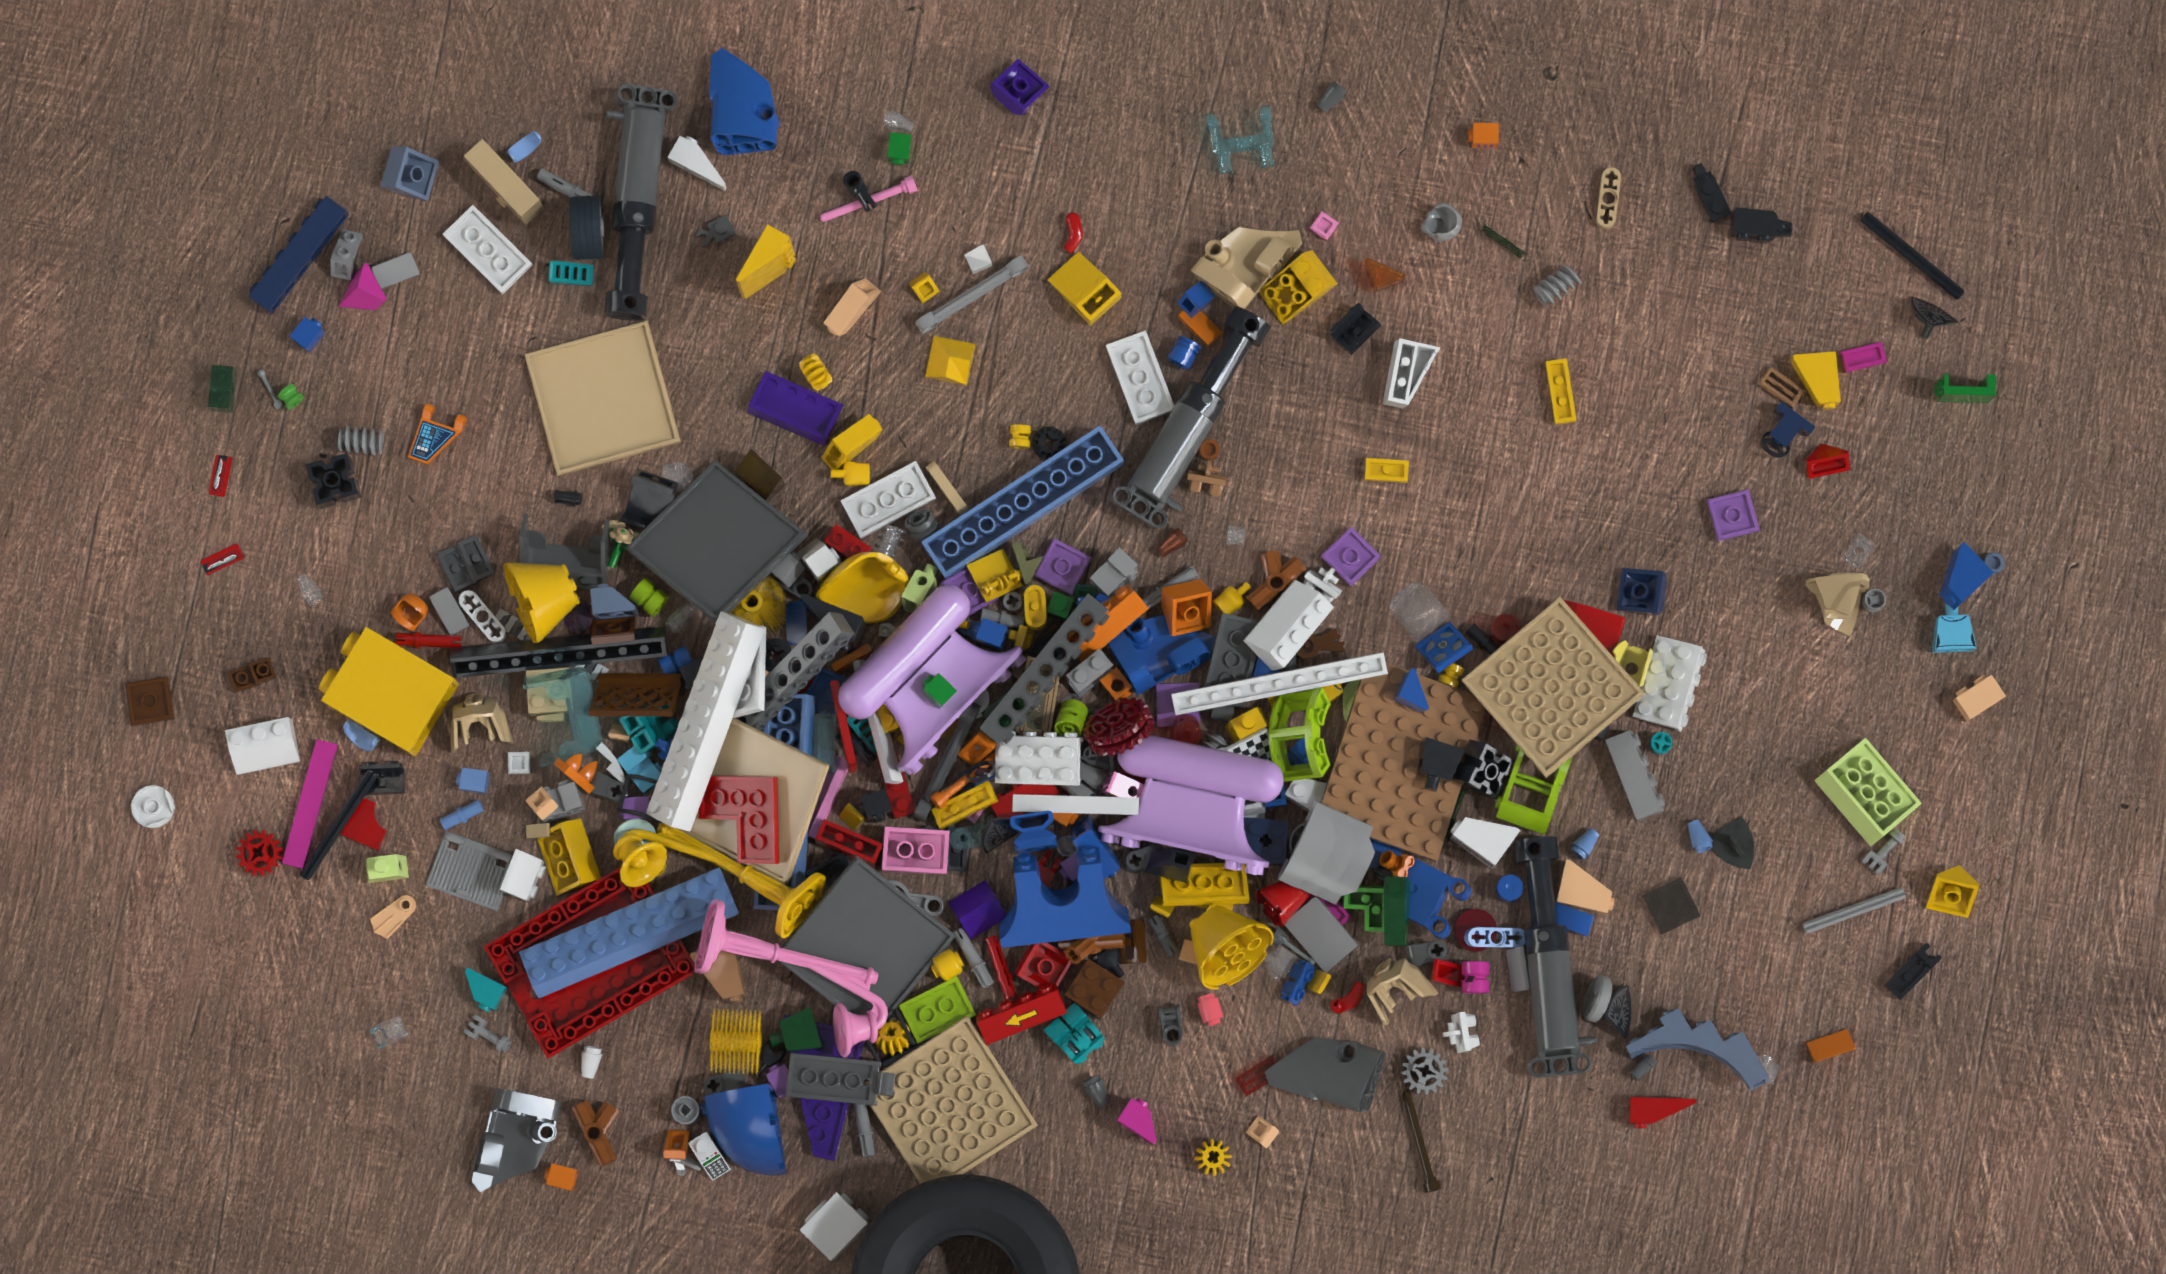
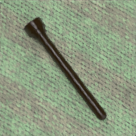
(1431, 1182)

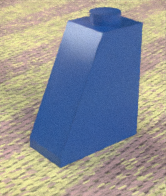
(1963, 576)
(1086, 833)

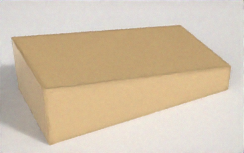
(558, 717)
(537, 831)

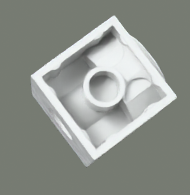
(834, 1225)

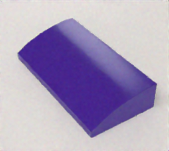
(795, 408)

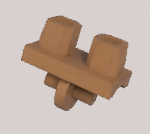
(1216, 481)

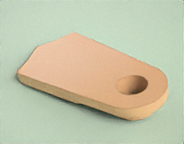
(392, 916)

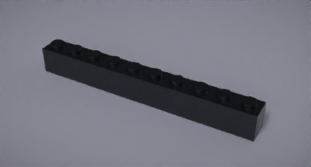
(554, 653)

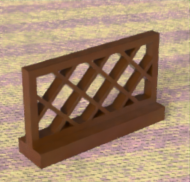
(633, 686)

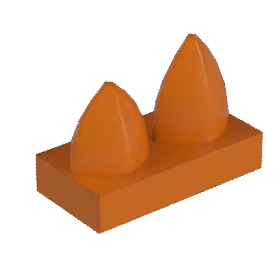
(583, 776)

